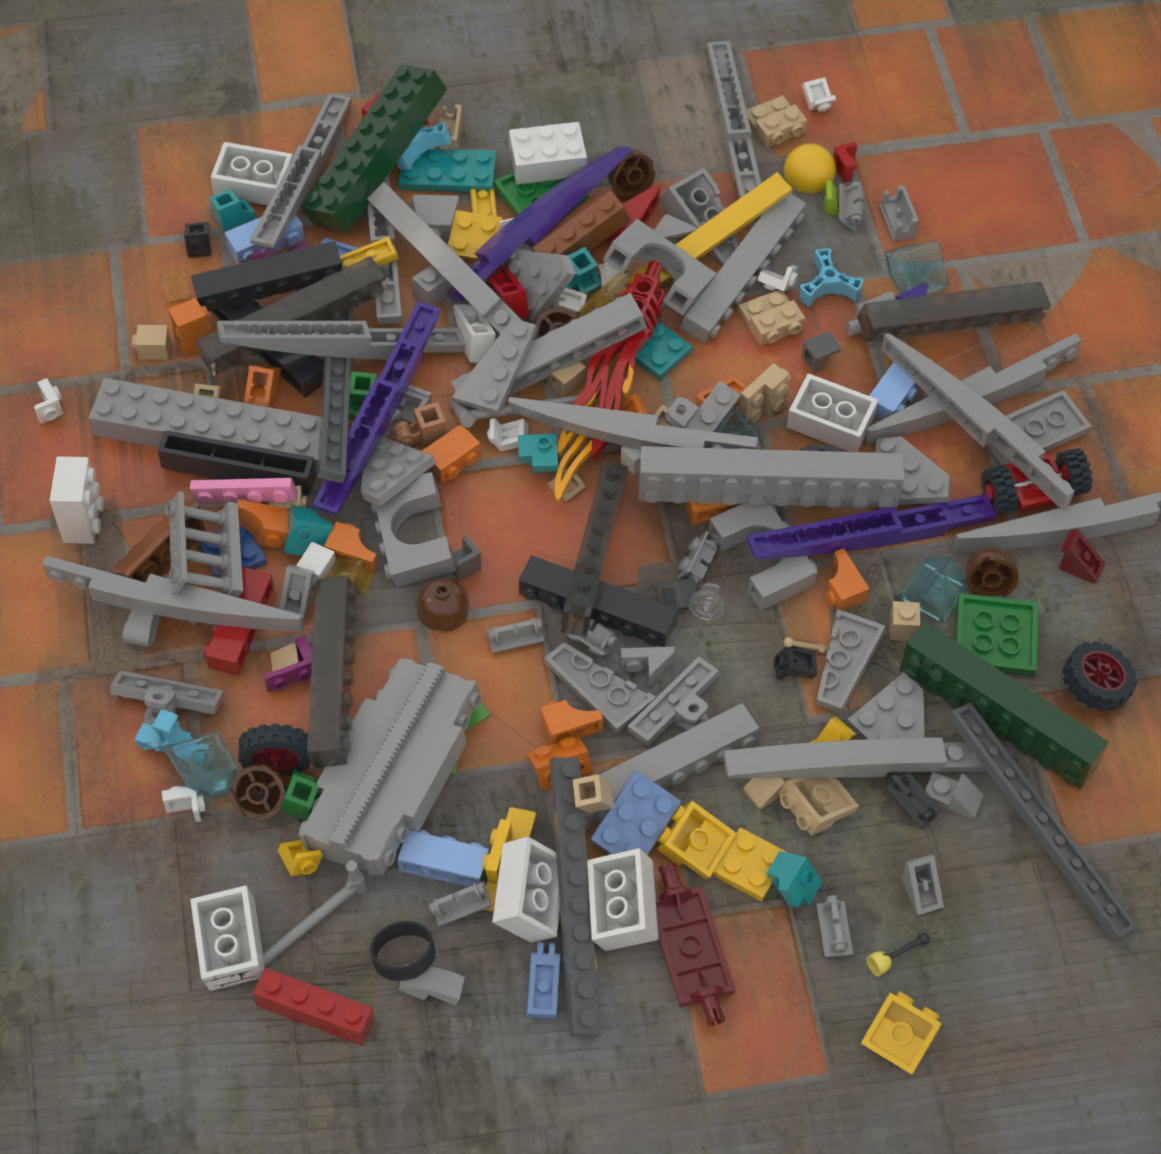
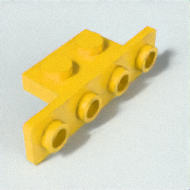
(516, 826)

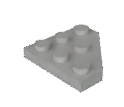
(542, 277)
(391, 470)
(922, 478)
(892, 712)

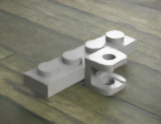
(709, 413)
(165, 694)
(676, 703)

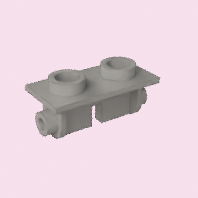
(850, 205)
(700, 550)
(515, 635)
(597, 640)
(460, 903)
(834, 928)

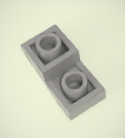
(435, 982)

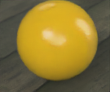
(809, 168)

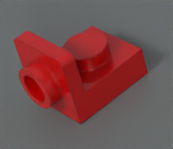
(845, 160)

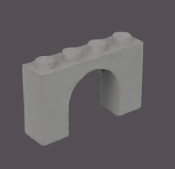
(645, 244)
(412, 561)
(778, 582)

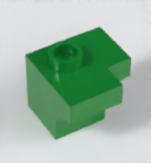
(359, 387)
(300, 795)

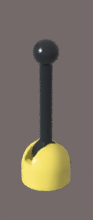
(880, 962)

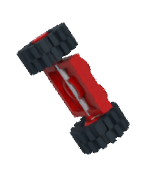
(1011, 488)

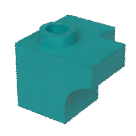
(229, 210)
(586, 275)
(539, 452)
(304, 528)
(794, 878)

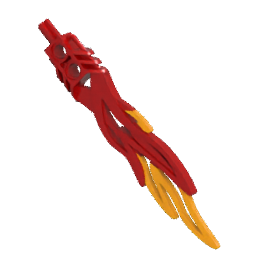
(645, 291)

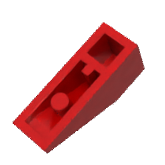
(639, 208)
(509, 290)

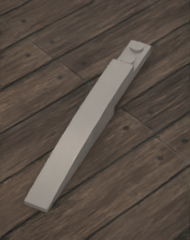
(733, 118)
(302, 172)
(442, 258)
(388, 304)
(330, 338)
(988, 384)
(979, 418)
(625, 427)
(1052, 527)
(156, 598)
(851, 758)

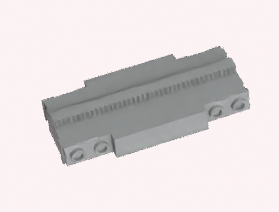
(395, 767)

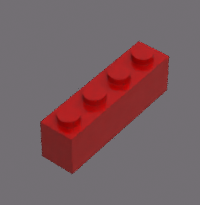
(231, 644)
(313, 1006)

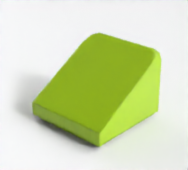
(831, 199)

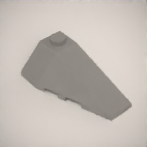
(697, 202)

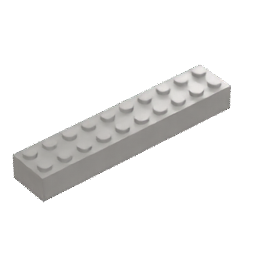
(144, 412)
(770, 477)

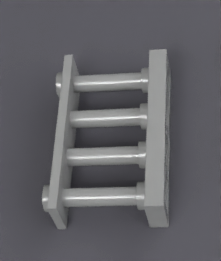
(227, 541)

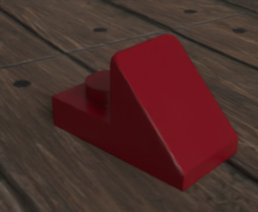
(1080, 558)

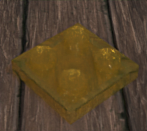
(605, 294)

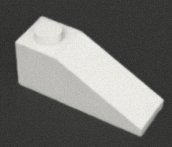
(475, 331)

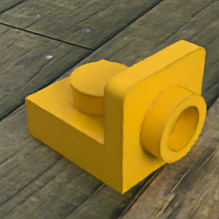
(835, 731)

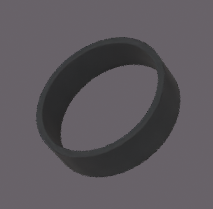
(400, 929)

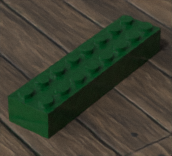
(373, 148)
(1004, 704)

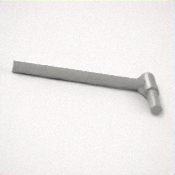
(468, 417)
(355, 885)

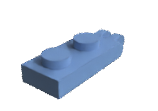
(543, 983)

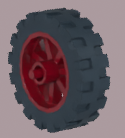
(1088, 685)
(276, 746)

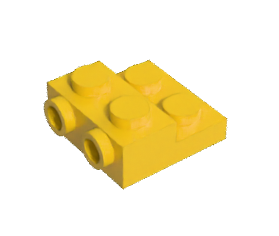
(695, 839)
(902, 1032)

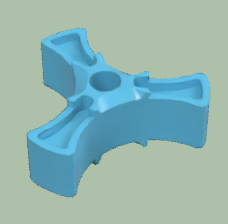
(425, 139)
(829, 281)
(162, 733)

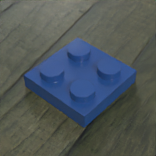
(251, 553)

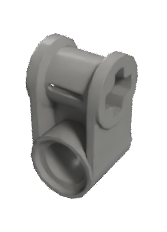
(141, 628)

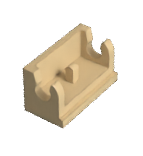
(453, 124)

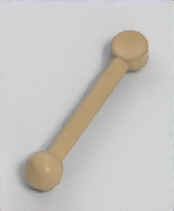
(789, 642)

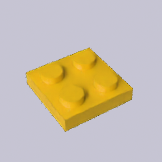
(471, 232)
(747, 863)

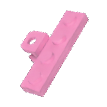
(252, 490)

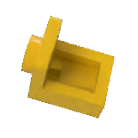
(298, 859)

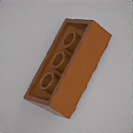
(585, 225)
(153, 551)

